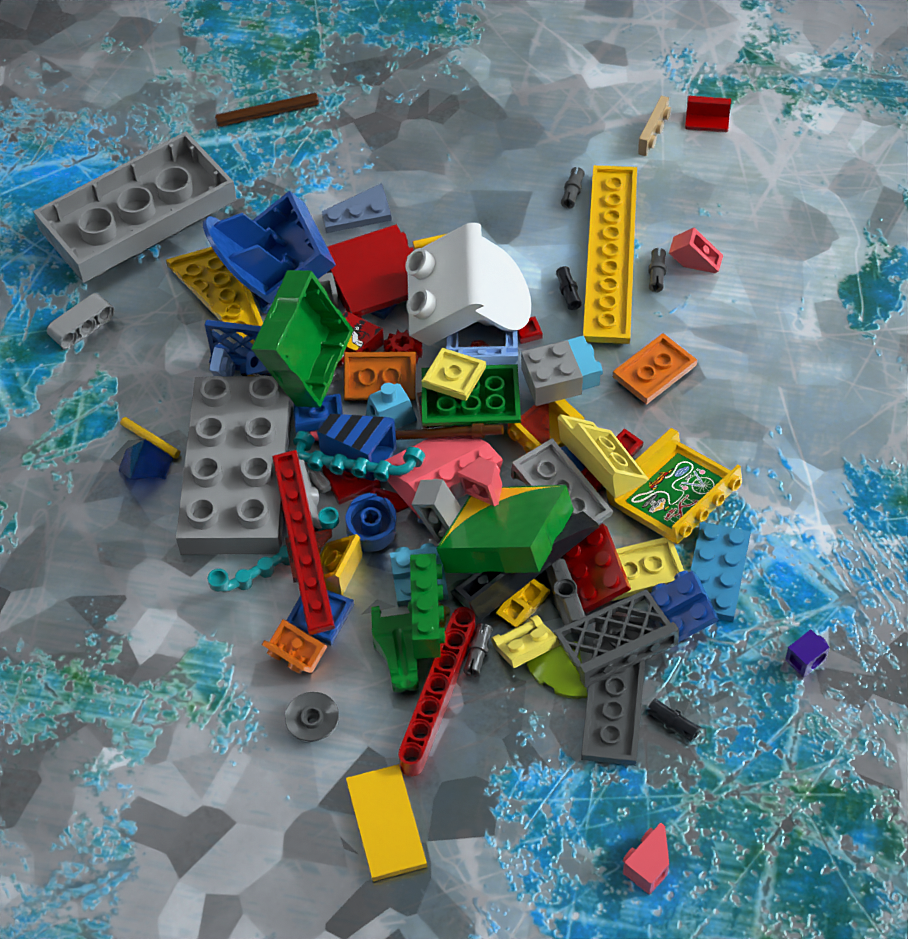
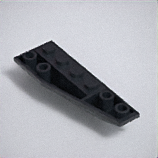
(490, 589)

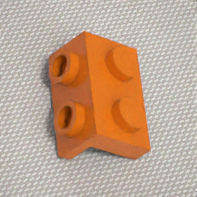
(296, 647)

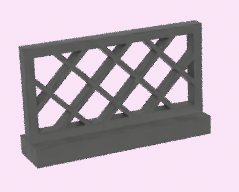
(631, 650)

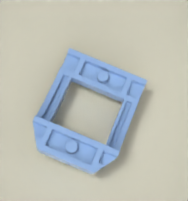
(493, 354)

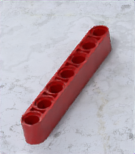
(437, 701)

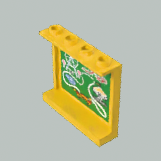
(679, 489)

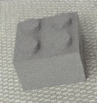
(551, 372)

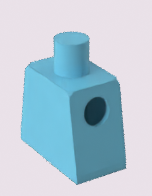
(392, 403)

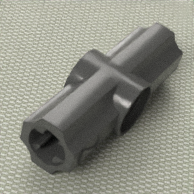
(562, 583)

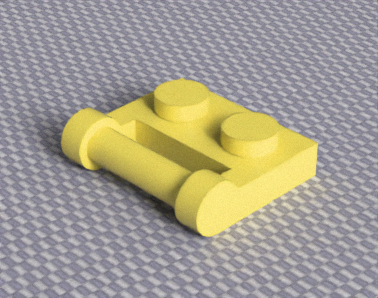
(527, 647)

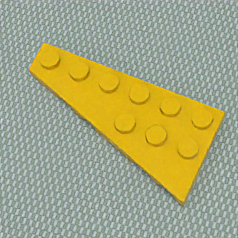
(216, 287)

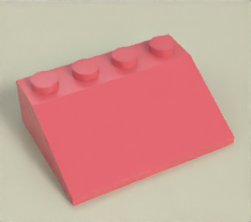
(442, 461)

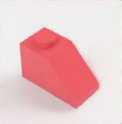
(695, 251)
(482, 480)

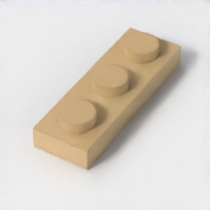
(654, 125)

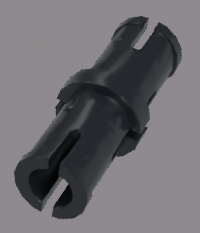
(568, 288)
(673, 719)

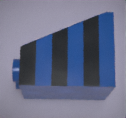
(358, 437)

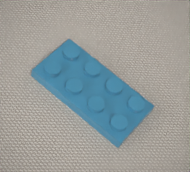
(720, 565)

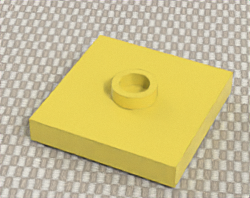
(453, 374)

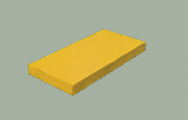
(386, 822)

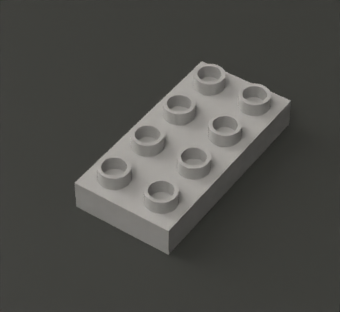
(135, 206)
(229, 472)

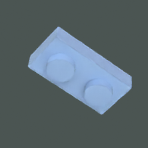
(221, 364)

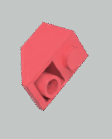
(650, 861)

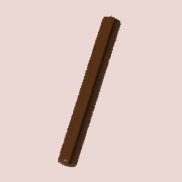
(266, 109)

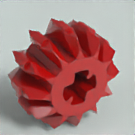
(403, 343)

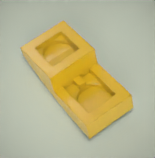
(523, 603)

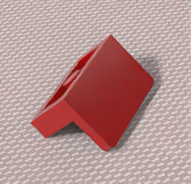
(708, 113)

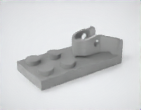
(552, 466)

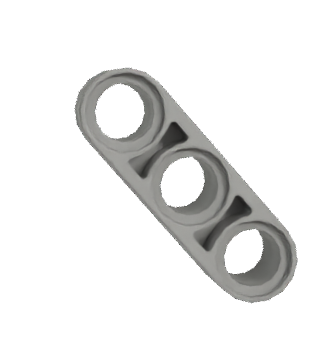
(80, 321)

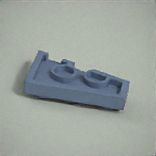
(358, 211)

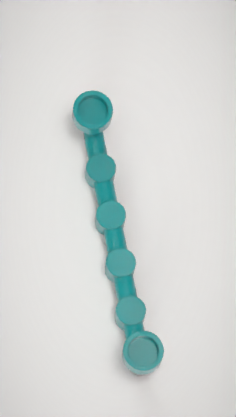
(304, 441)
(219, 579)

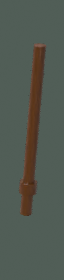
(477, 430)

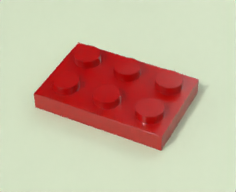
(597, 570)

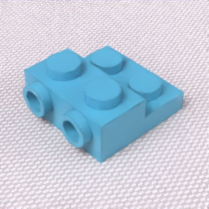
(401, 572)

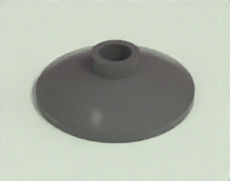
(307, 707)

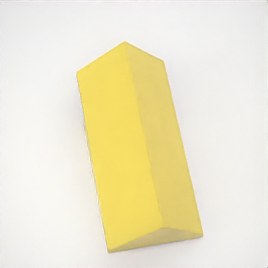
(601, 455)

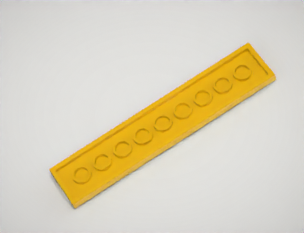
(610, 255)

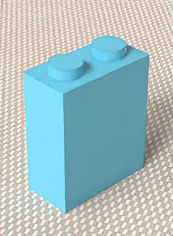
(587, 364)

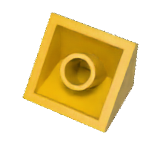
(340, 561)

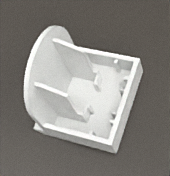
(464, 282)

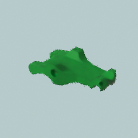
(394, 642)

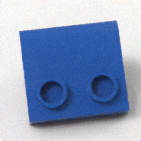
(269, 245)

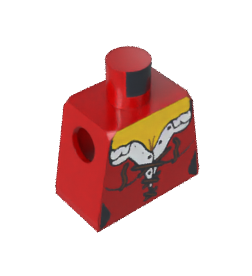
(365, 336)

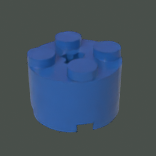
(383, 519)

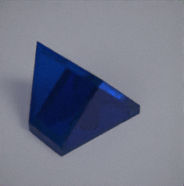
(145, 461)

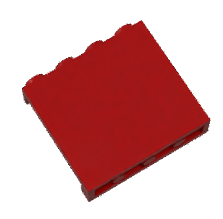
(371, 270)

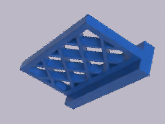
(235, 351)

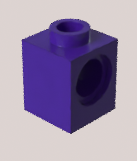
(807, 653)

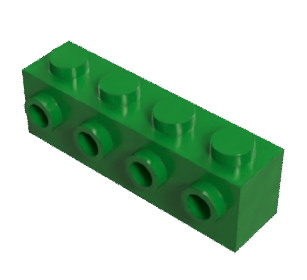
(425, 606)

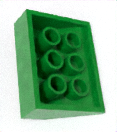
(491, 401)

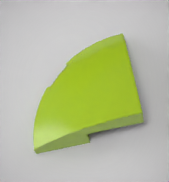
(558, 672)

